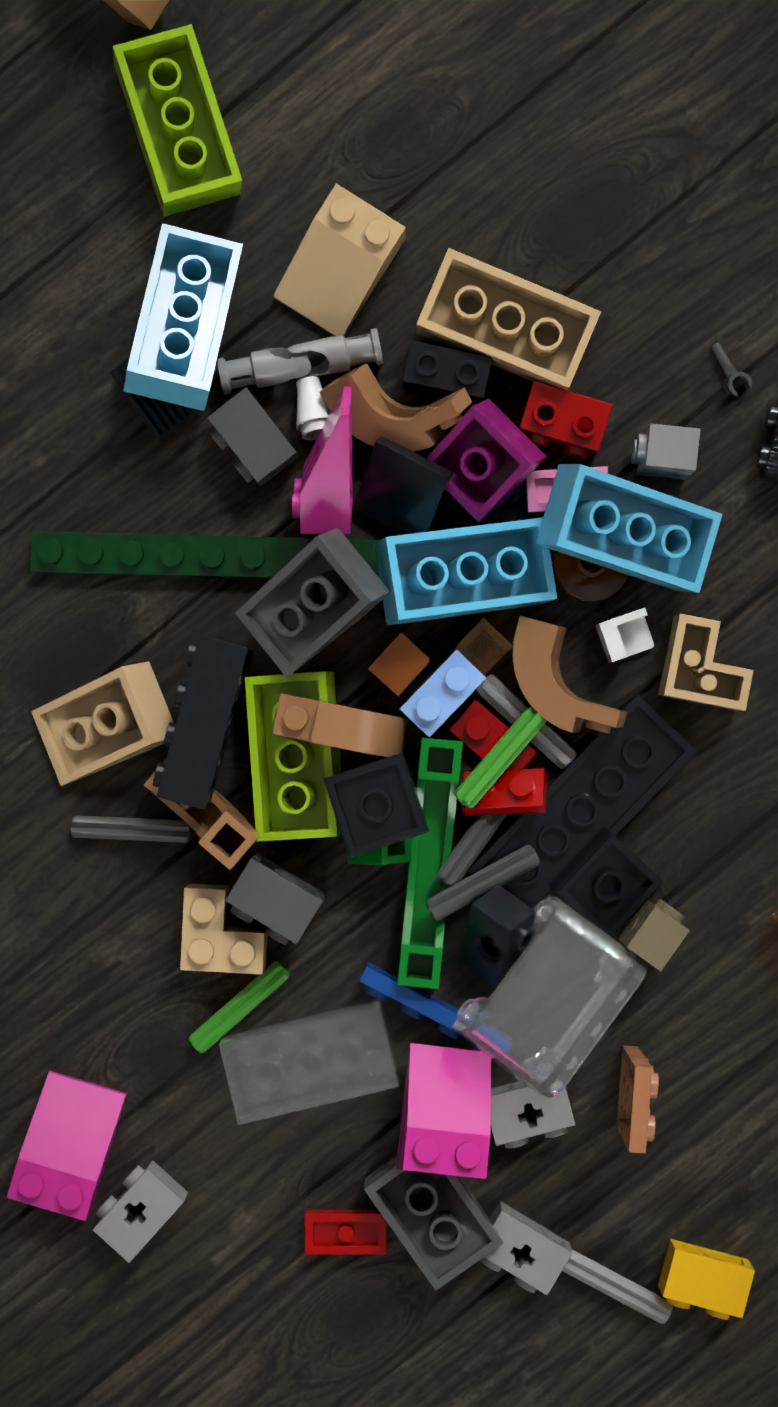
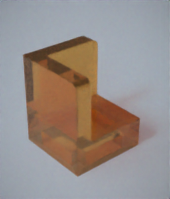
(483, 646)

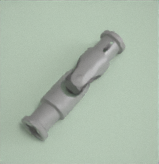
(280, 365)

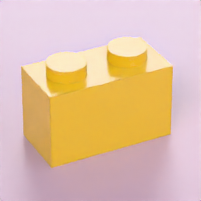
(705, 1280)

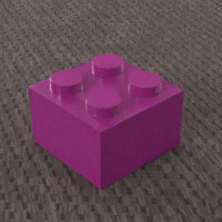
(486, 459)

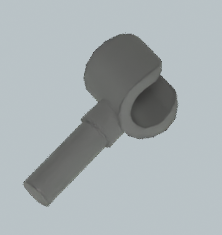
(730, 371)

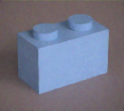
(442, 693)

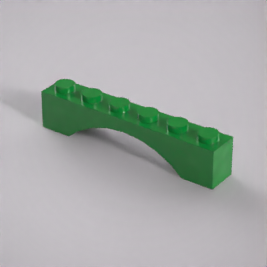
(421, 932)

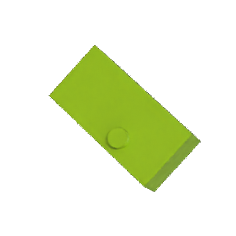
(177, 120)
(288, 771)

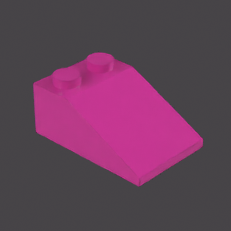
(325, 491)
(446, 1112)
(67, 1146)

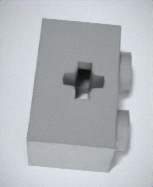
(666, 451)
(513, 1128)
(131, 1232)
(546, 1250)

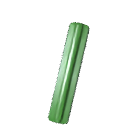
(499, 757)
(239, 1007)

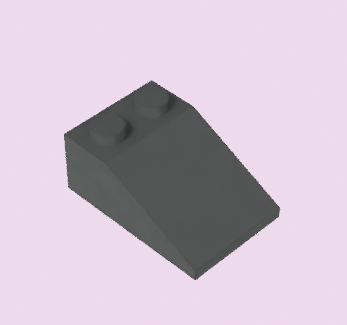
(312, 601)
(433, 1219)

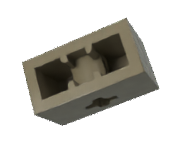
(655, 933)

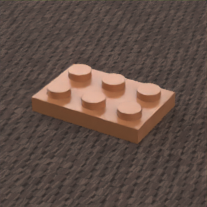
(636, 1088)

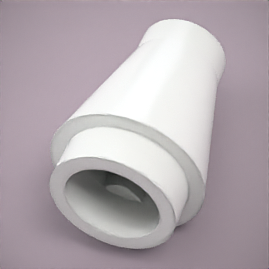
(311, 408)

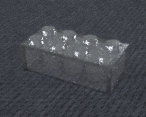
(309, 1062)

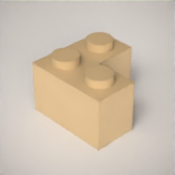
(690, 668)
(209, 941)

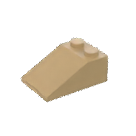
(340, 261)
(104, 722)

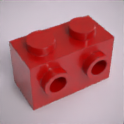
(565, 420)

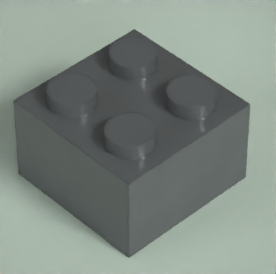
(275, 899)

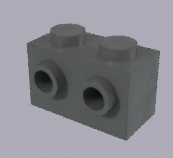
(252, 437)

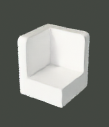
(625, 635)

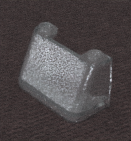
(553, 1000)

